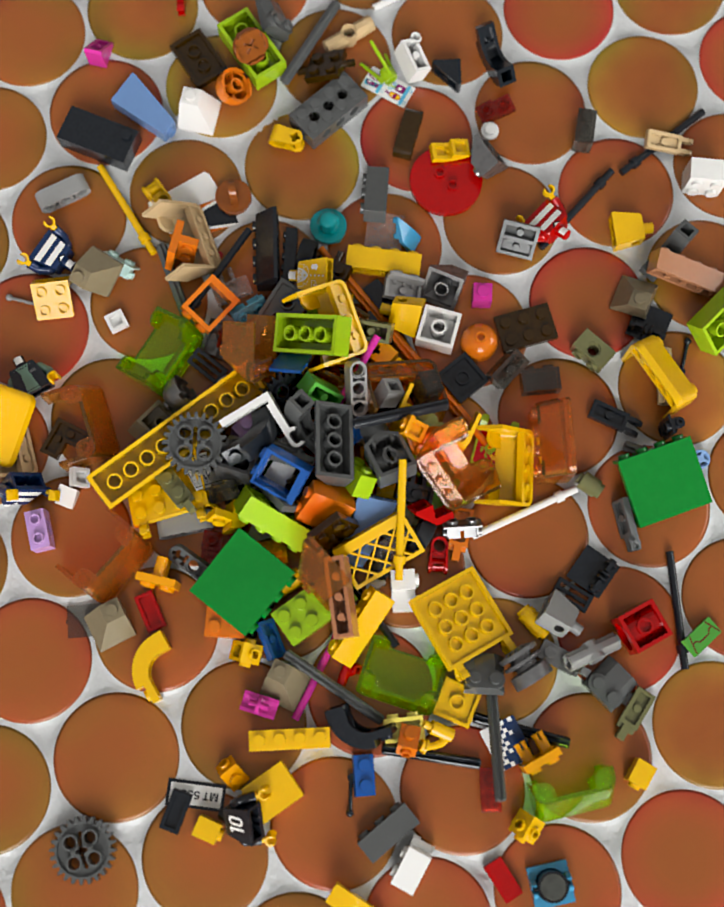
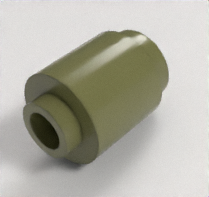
(590, 484)

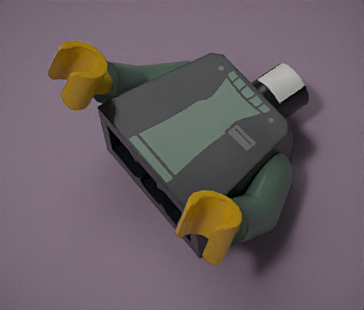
(32, 376)

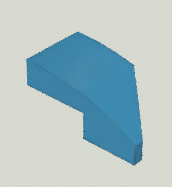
(407, 235)

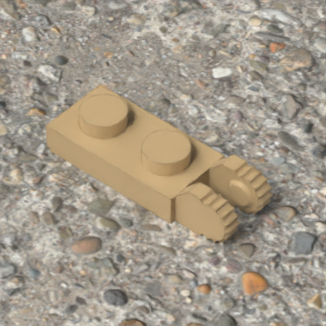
(667, 142)

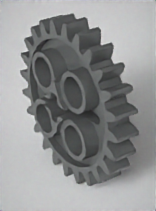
(176, 442)
(65, 853)

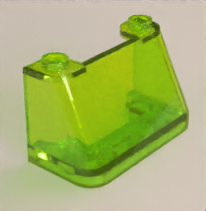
(163, 352)
(401, 677)
(550, 807)

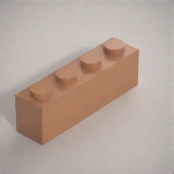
(685, 272)
(343, 605)

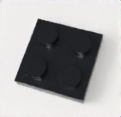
(463, 378)

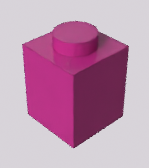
(481, 295)

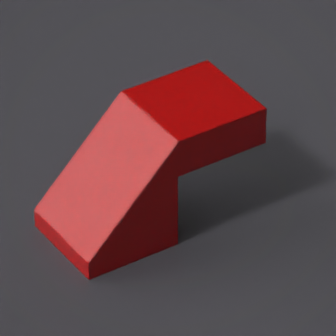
(426, 511)

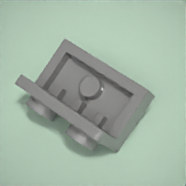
(401, 284)

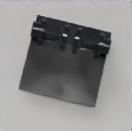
(654, 324)
(593, 571)

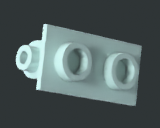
(129, 265)

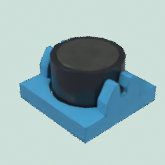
(551, 886)

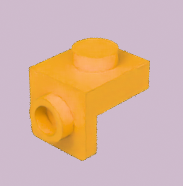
(412, 428)
(232, 773)

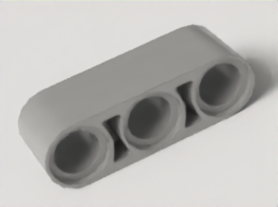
(62, 193)
(352, 378)
(182, 526)

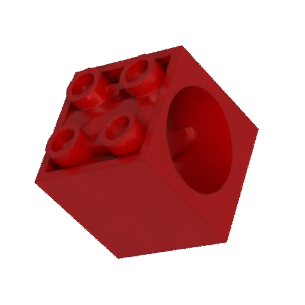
(641, 627)

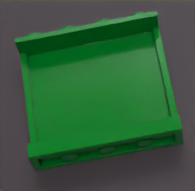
(663, 480)
(243, 582)

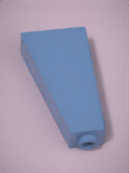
(142, 107)
(367, 514)

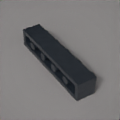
(290, 252)

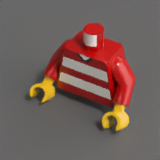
(550, 217)

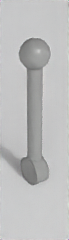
(9, 297)

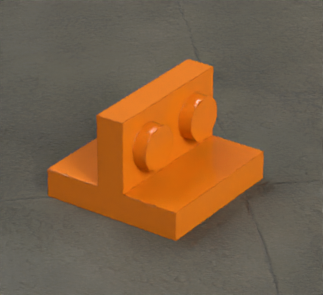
(181, 247)

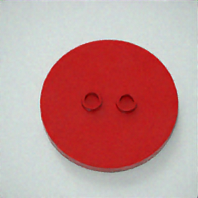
(444, 186)

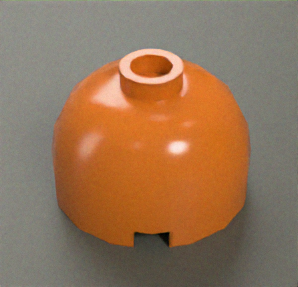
(233, 86)
(479, 342)

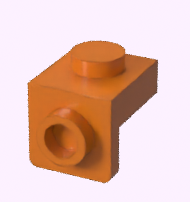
(408, 740)

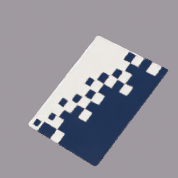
(509, 739)

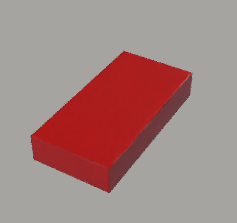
(150, 611)
(503, 879)

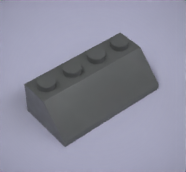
(334, 443)

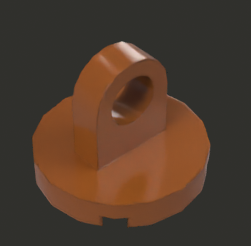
(250, 46)
(233, 196)

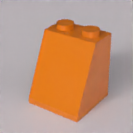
(322, 501)

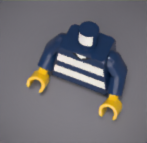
(52, 252)
(23, 487)

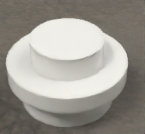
(489, 130)

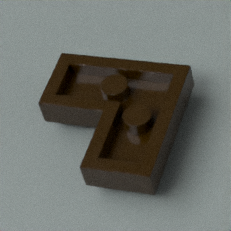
(61, 435)

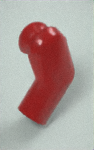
(346, 672)

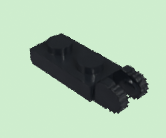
(613, 418)

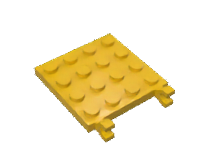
(153, 504)
(461, 620)

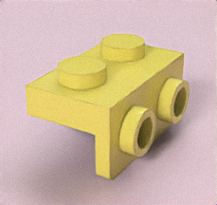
(412, 718)

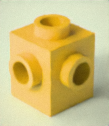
(246, 652)
(526, 827)

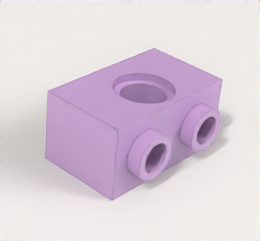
(39, 530)

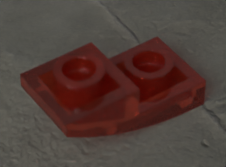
(495, 109)
(211, 545)
(488, 802)

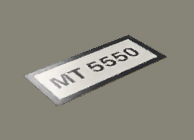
(205, 795)

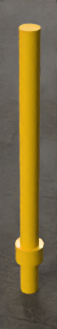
(143, 236)
(399, 558)

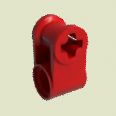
(438, 557)

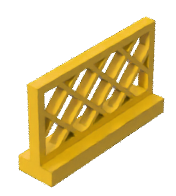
(368, 535)

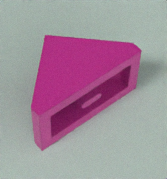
(99, 52)

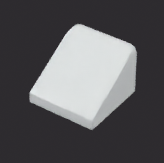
(68, 496)
(377, 584)

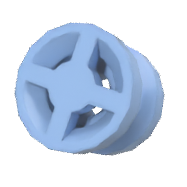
(703, 457)

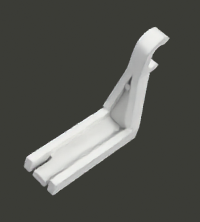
(272, 405)

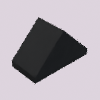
(449, 72)

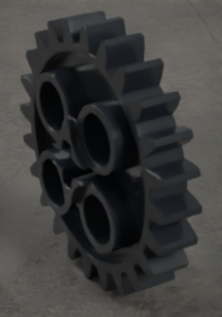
(282, 381)

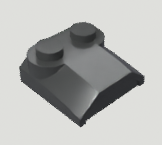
(273, 20)
(485, 675)
(610, 683)

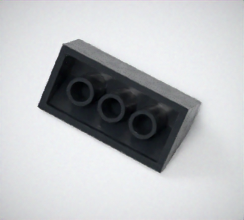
(267, 249)

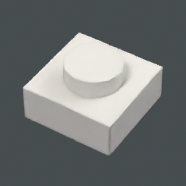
(116, 321)
(78, 476)

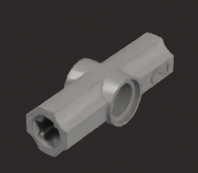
(592, 652)

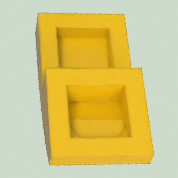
(453, 150)

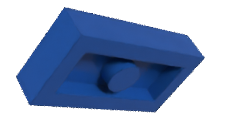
(270, 639)
(363, 775)

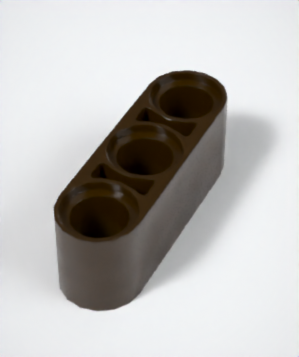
(408, 134)

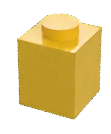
(640, 774)
(208, 829)

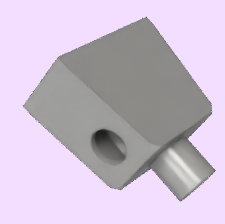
(559, 615)

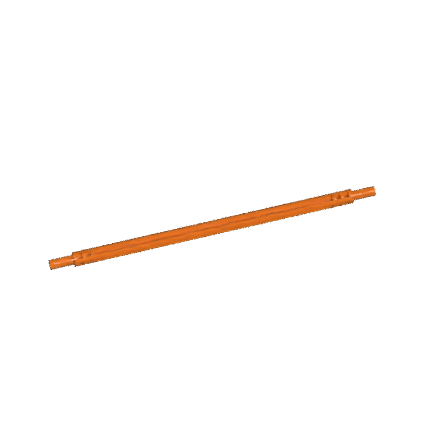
(402, 344)

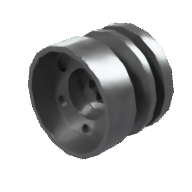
(525, 666)

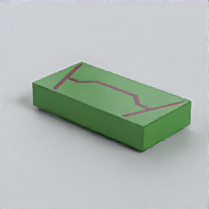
(701, 636)

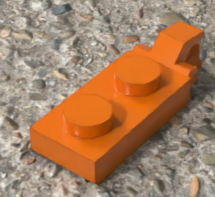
(459, 545)

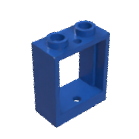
(272, 487)

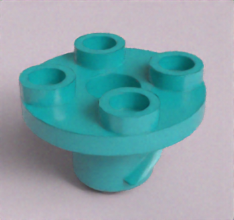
(328, 226)

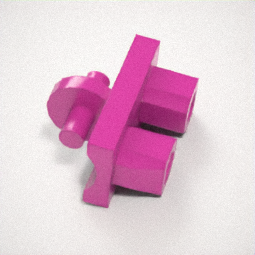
(259, 704)

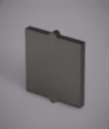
(76, 623)

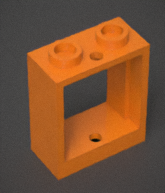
(222, 290)

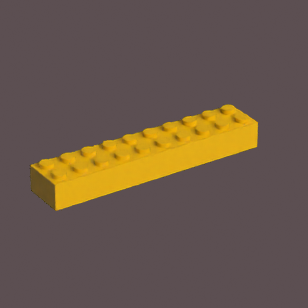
(146, 457)

